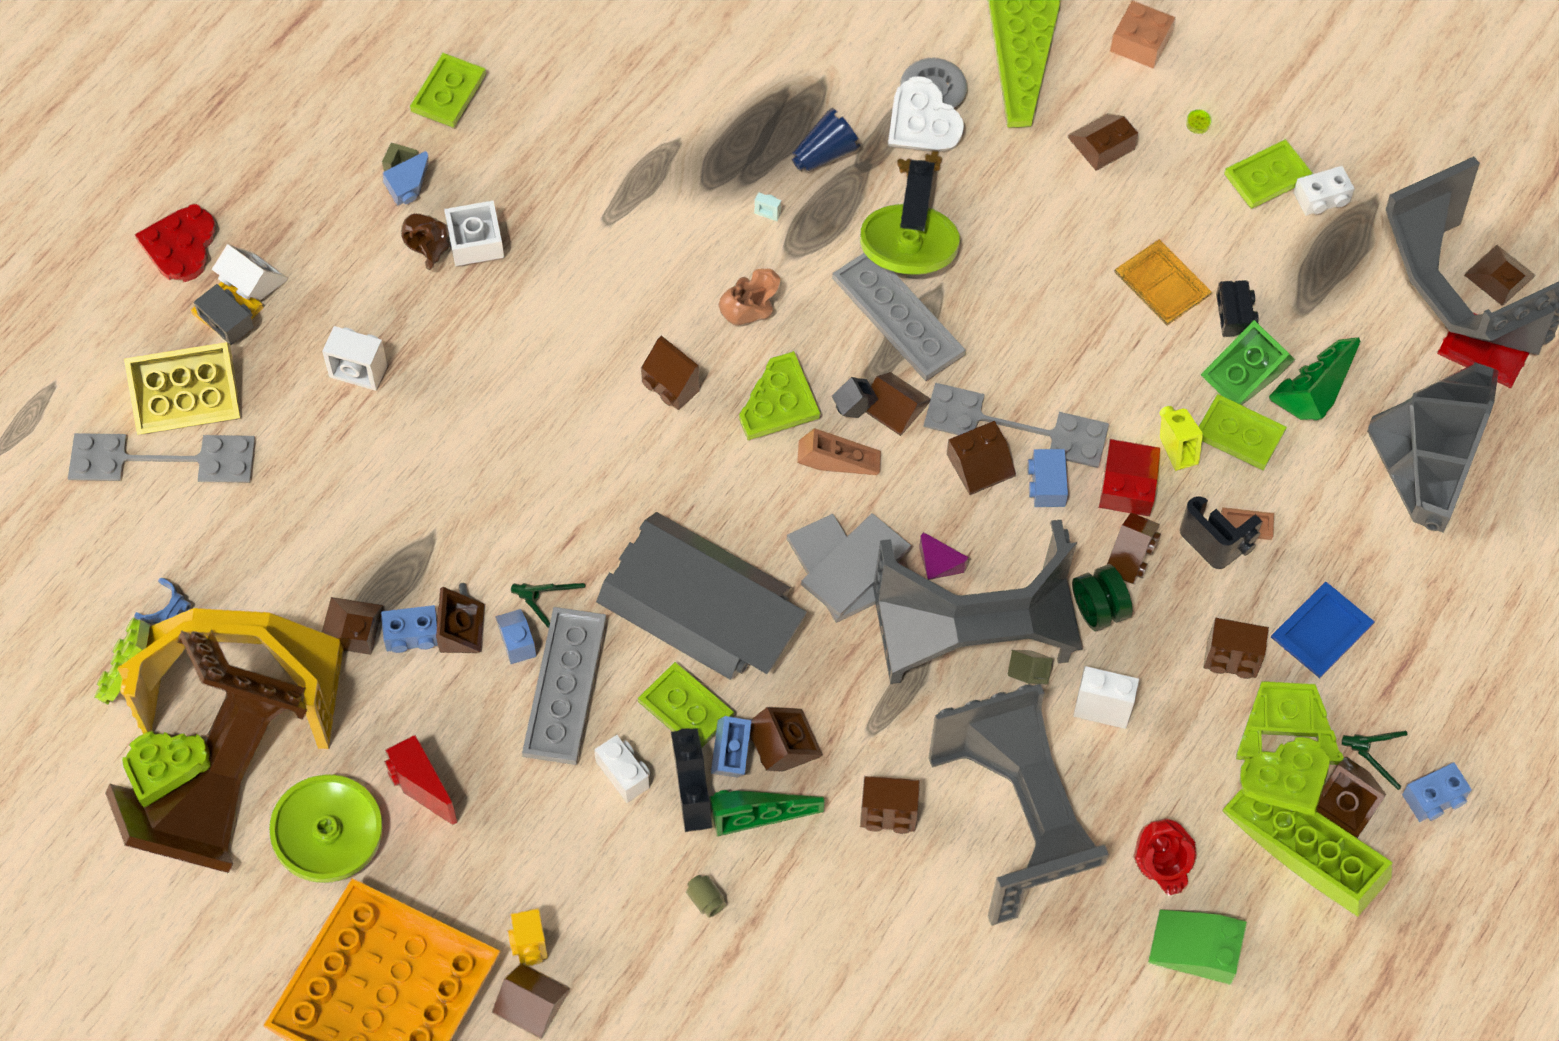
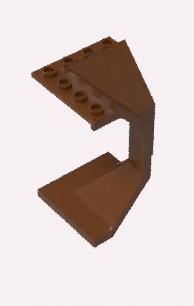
(199, 815)

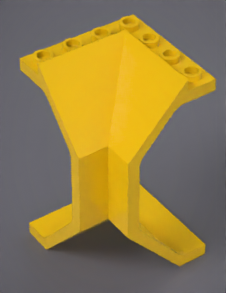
(304, 653)

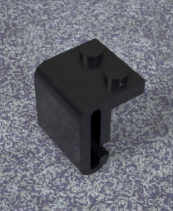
(1216, 537)

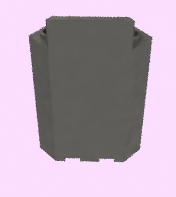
(701, 599)

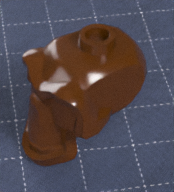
(425, 236)

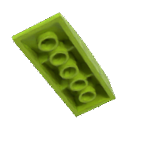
(1315, 851)

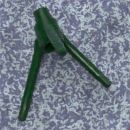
(531, 594)
(1363, 744)

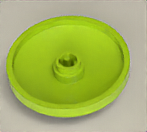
(908, 249)
(325, 828)

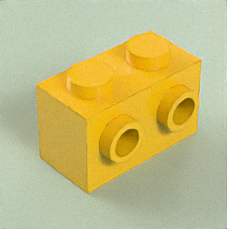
(527, 937)

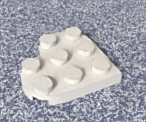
(922, 119)

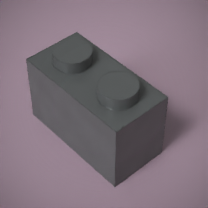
(224, 314)

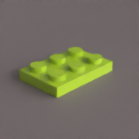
(448, 90)
(1267, 173)
(1241, 432)
(684, 703)

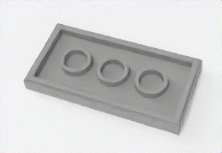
(817, 542)
(852, 565)

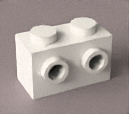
(1323, 190)
(622, 768)

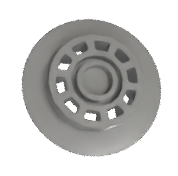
(941, 73)

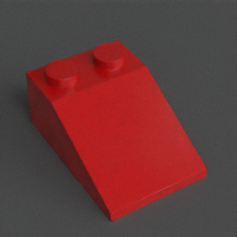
(1130, 477)
(415, 775)

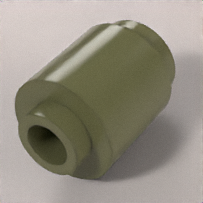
(705, 895)

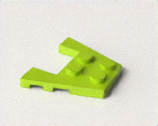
(1288, 711)

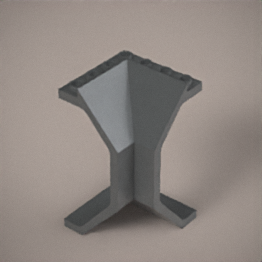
(1418, 221)
(928, 621)
(1012, 742)

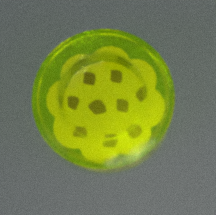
(1198, 121)

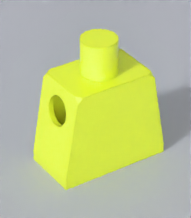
(1180, 437)

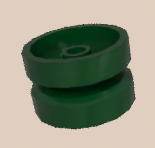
(1102, 597)

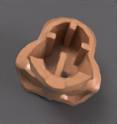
(750, 299)

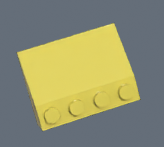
(182, 388)

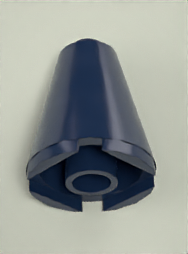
(825, 142)

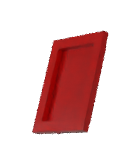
(1468, 350)

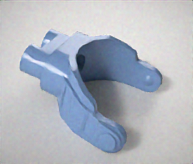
(175, 607)

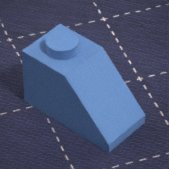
(406, 179)
(516, 636)

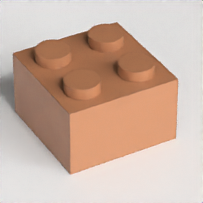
(1142, 34)

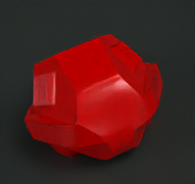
(1165, 854)

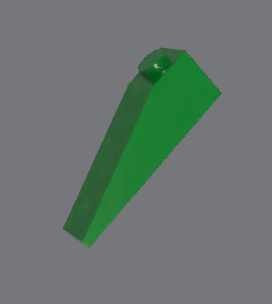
(1319, 383)
(748, 810)

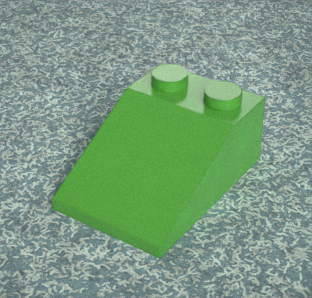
(1247, 365)
(1198, 944)

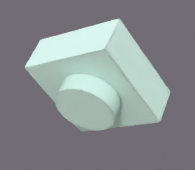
(768, 206)

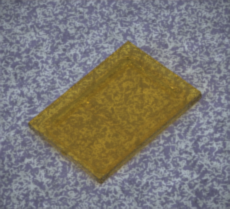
(1163, 282)

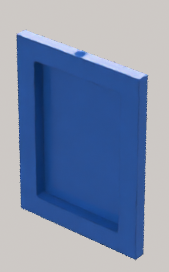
(1322, 629)

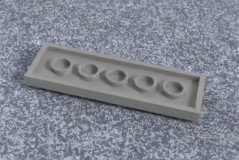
(899, 316)
(564, 686)

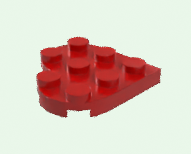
(179, 242)

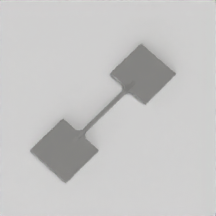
(959, 411)
(220, 459)

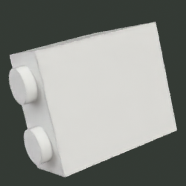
(1105, 697)

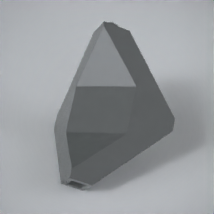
(1433, 441)

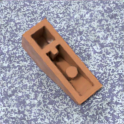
(837, 454)

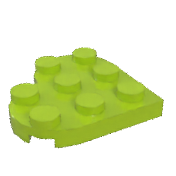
(134, 642)
(163, 763)
(1288, 777)

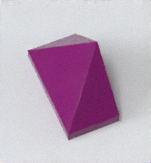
(940, 559)

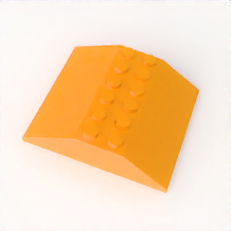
(381, 975)

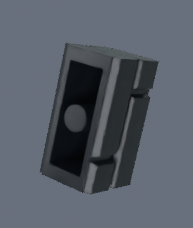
(1235, 307)

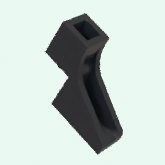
(691, 779)

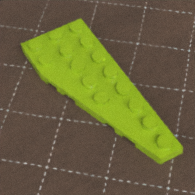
(1022, 45)

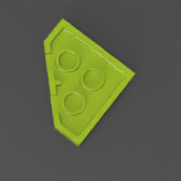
(778, 399)

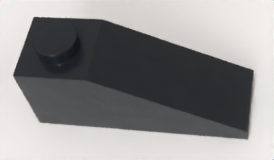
(917, 195)

